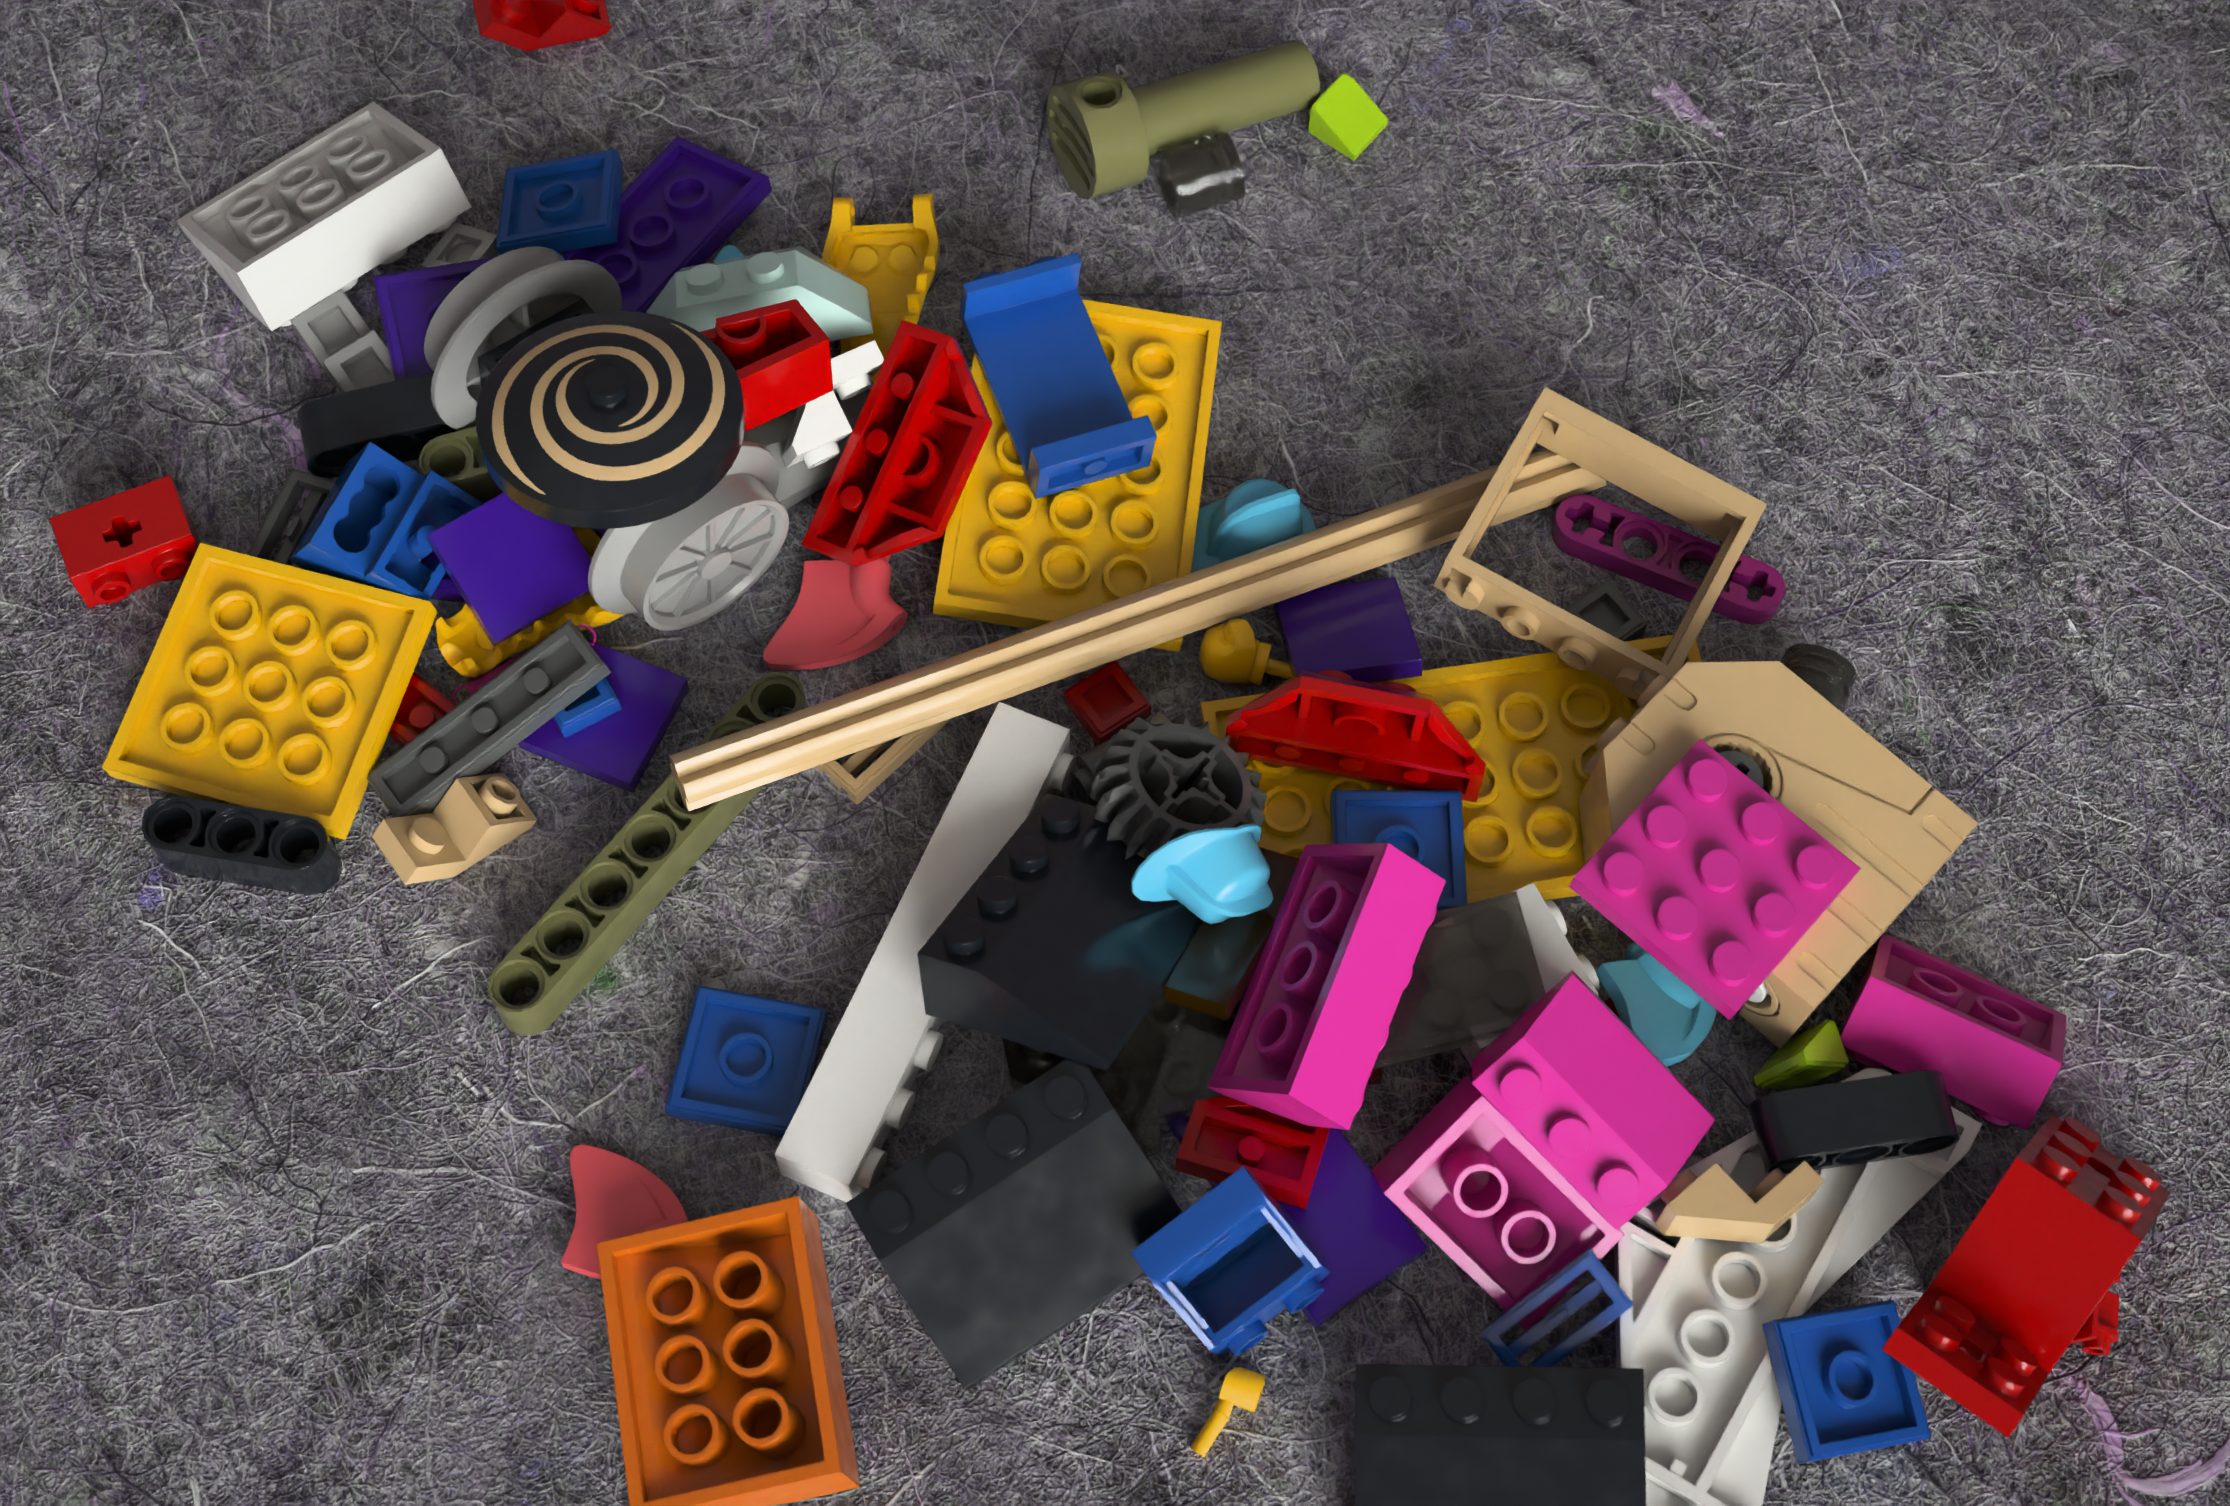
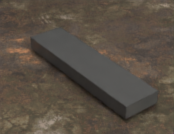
(489, 722)

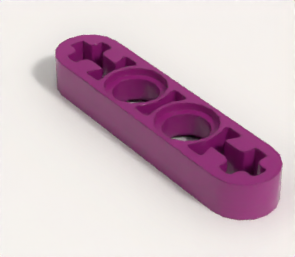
(1663, 568)

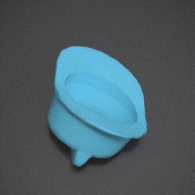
(1247, 520)
(1209, 872)

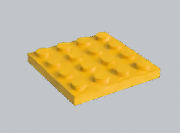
(271, 688)

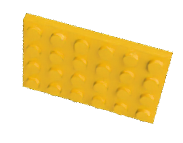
(1085, 546)

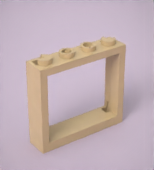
(1640, 470)

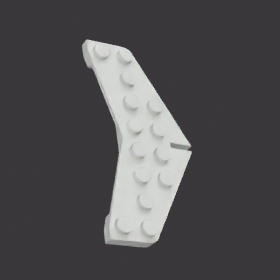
(1704, 1304)

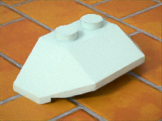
(749, 282)

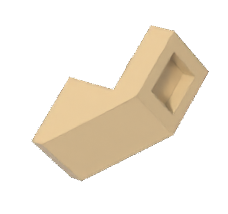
(463, 829)
(1720, 1210)

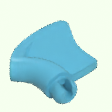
(1657, 1005)

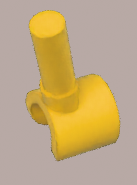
(1239, 1389)

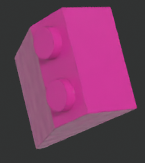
(1491, 1199)

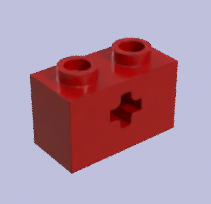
(127, 541)

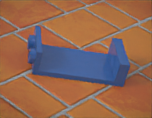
(1052, 377)

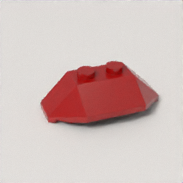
(904, 453)
(1358, 733)

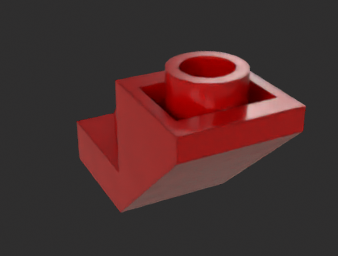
(541, 23)

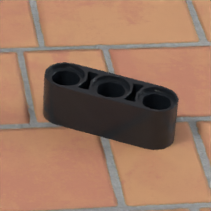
(390, 415)
(222, 825)
(1854, 1121)

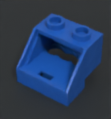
(379, 523)
(1233, 1264)

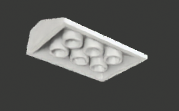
(326, 214)

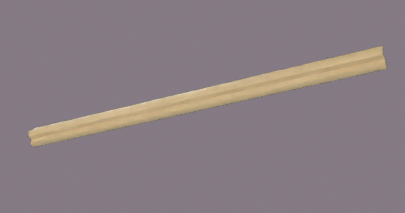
(1109, 632)

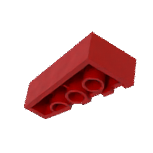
(777, 357)

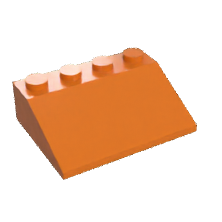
(727, 1361)

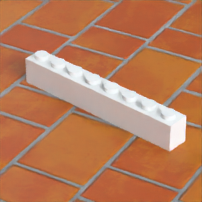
(885, 1031)

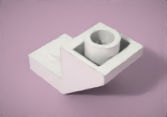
(821, 422)

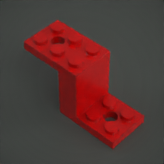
(2029, 1272)

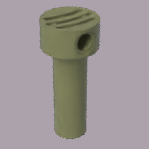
(1110, 130)

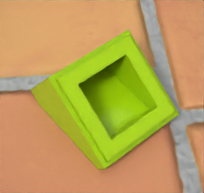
(1346, 117)
(1804, 1059)

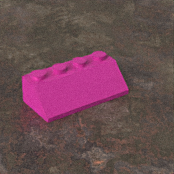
(1328, 983)

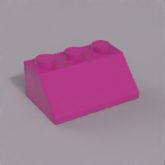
(1938, 1017)
(1592, 1100)

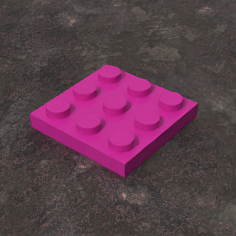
(1714, 878)

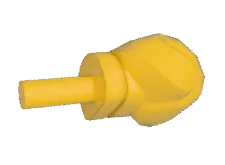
(1235, 656)

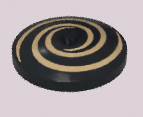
(610, 419)

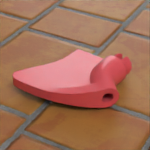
(837, 616)
(613, 1202)

